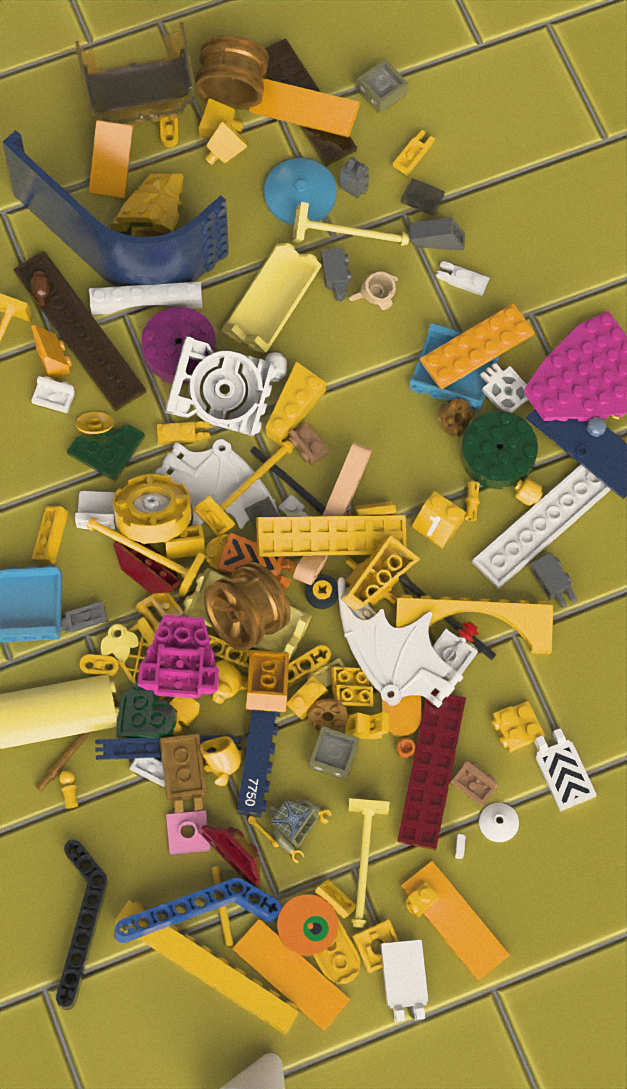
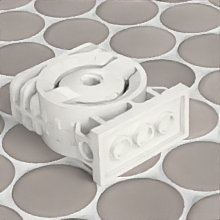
(256, 372)

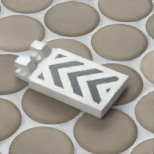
(563, 771)

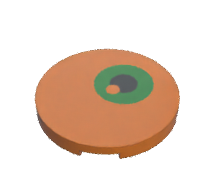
(307, 925)

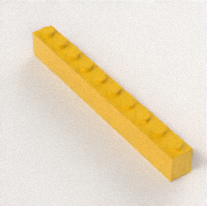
(217, 972)

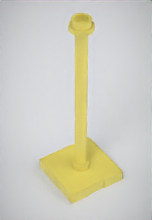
(302, 223)
(368, 809)

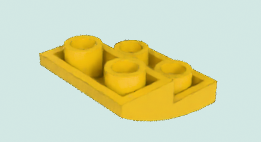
(351, 687)

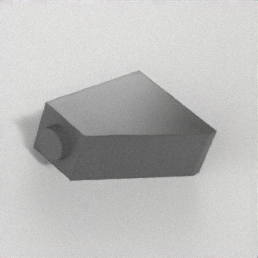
(437, 234)

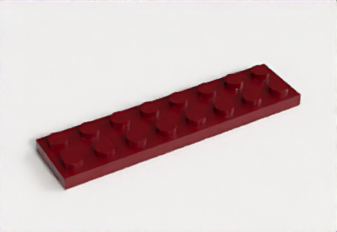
(431, 772)

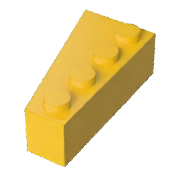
(296, 400)
(381, 570)

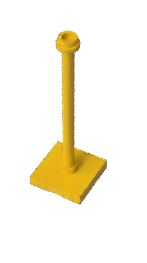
(15, 308)
(214, 514)
(188, 573)

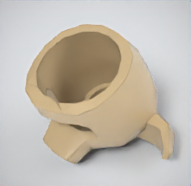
(377, 289)

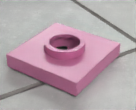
(180, 844)

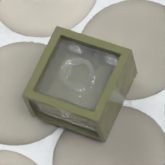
(382, 86)
(334, 753)

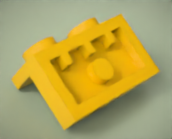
(376, 509)

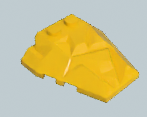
(153, 202)

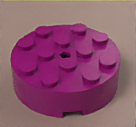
(165, 337)

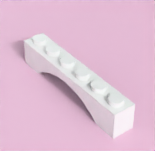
(112, 299)

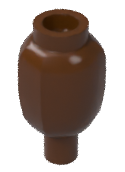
(39, 287)

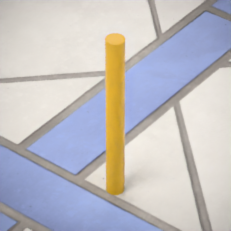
(222, 910)

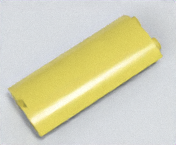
(271, 297)
(57, 711)

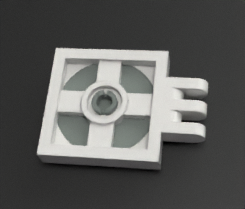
(504, 388)

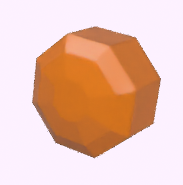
(405, 748)

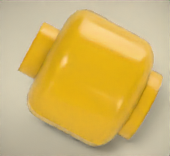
(528, 491)

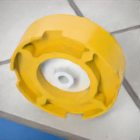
(152, 508)

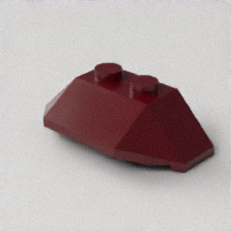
(146, 571)
(234, 850)

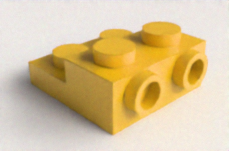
(517, 726)

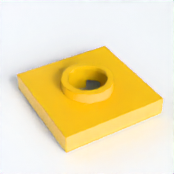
(364, 939)

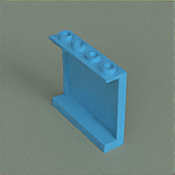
(466, 388)
(30, 603)

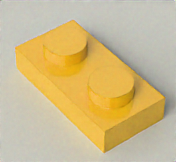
(336, 898)

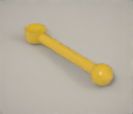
(252, 820)

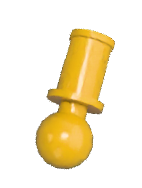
(67, 779)

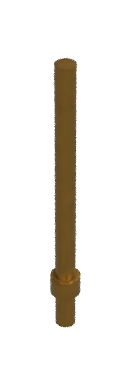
(52, 773)

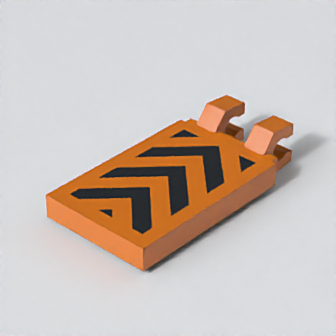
(242, 551)

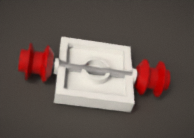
(455, 650)

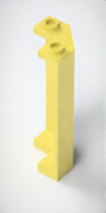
(282, 641)

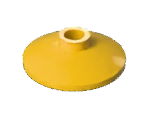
(94, 422)

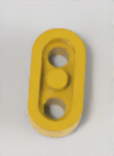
(169, 131)
(99, 665)

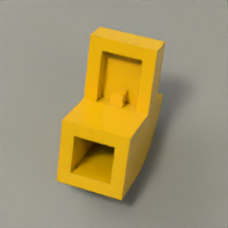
(367, 726)

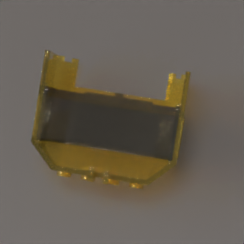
(140, 89)

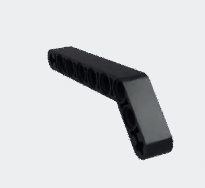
(80, 928)

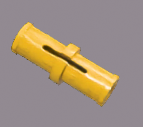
(472, 501)

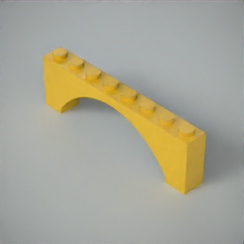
(530, 620)

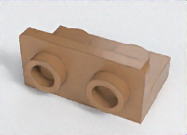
(308, 444)

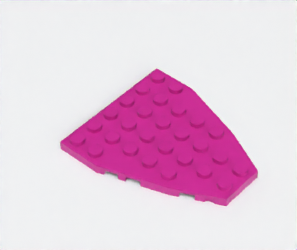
(583, 374)

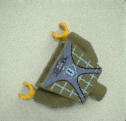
(294, 822)

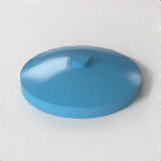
(298, 182)

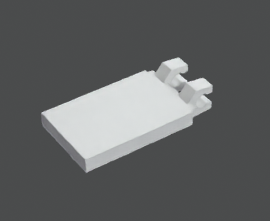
(404, 977)

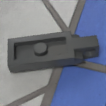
(84, 617)

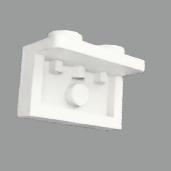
(53, 394)

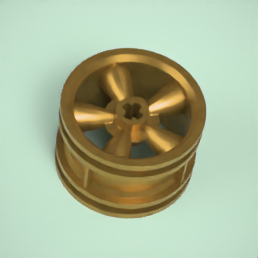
(232, 71)
(247, 606)

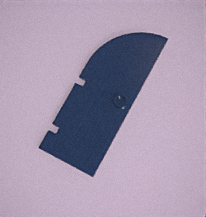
(601, 455)

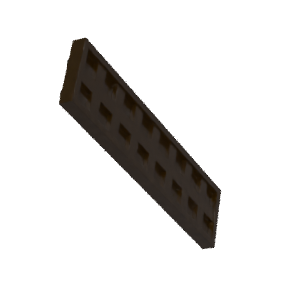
(288, 69)

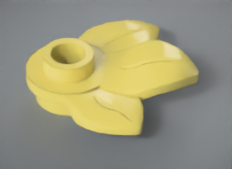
(119, 645)

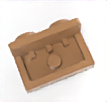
(475, 783)

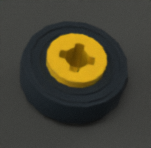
(322, 598)

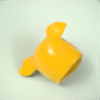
(229, 681)
(224, 760)

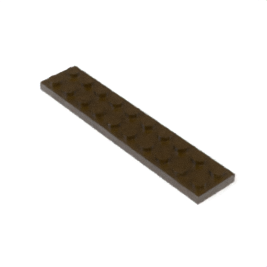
(83, 334)

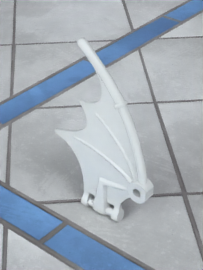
(215, 475)
(397, 658)

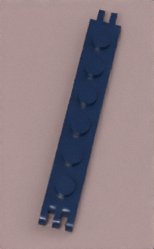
(140, 747)

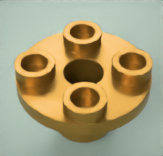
(455, 416)
(328, 714)

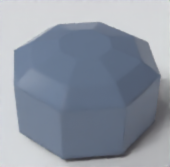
(596, 426)

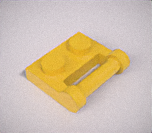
(163, 604)

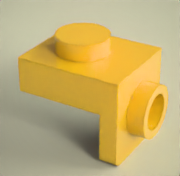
(421, 899)

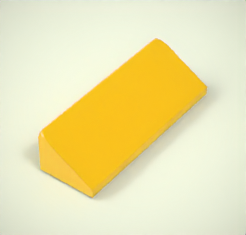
(50, 534)

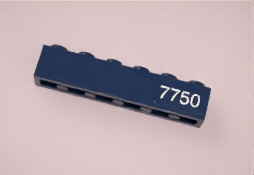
(257, 764)

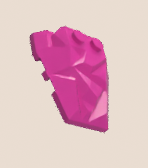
(180, 660)

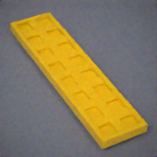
(326, 535)

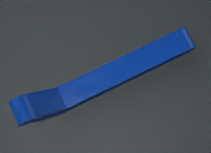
(192, 910)

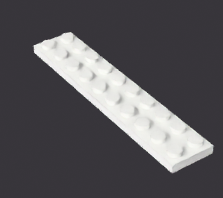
(540, 526)

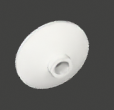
(495, 831)

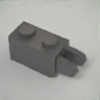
(335, 271)

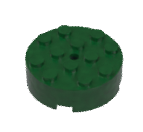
(499, 449)

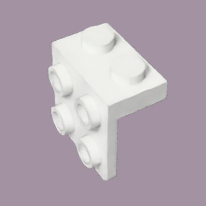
(95, 505)

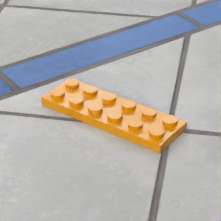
(477, 346)

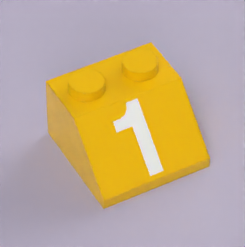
(438, 519)

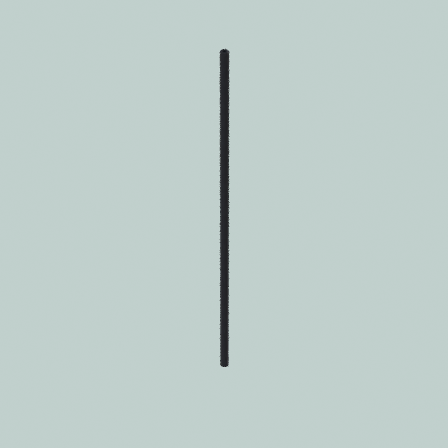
(402, 578)

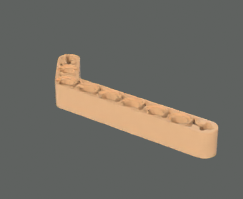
(338, 504)

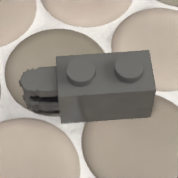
(354, 178)
(553, 579)

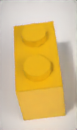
(186, 544)
(306, 696)

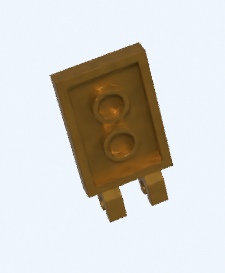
(183, 770)

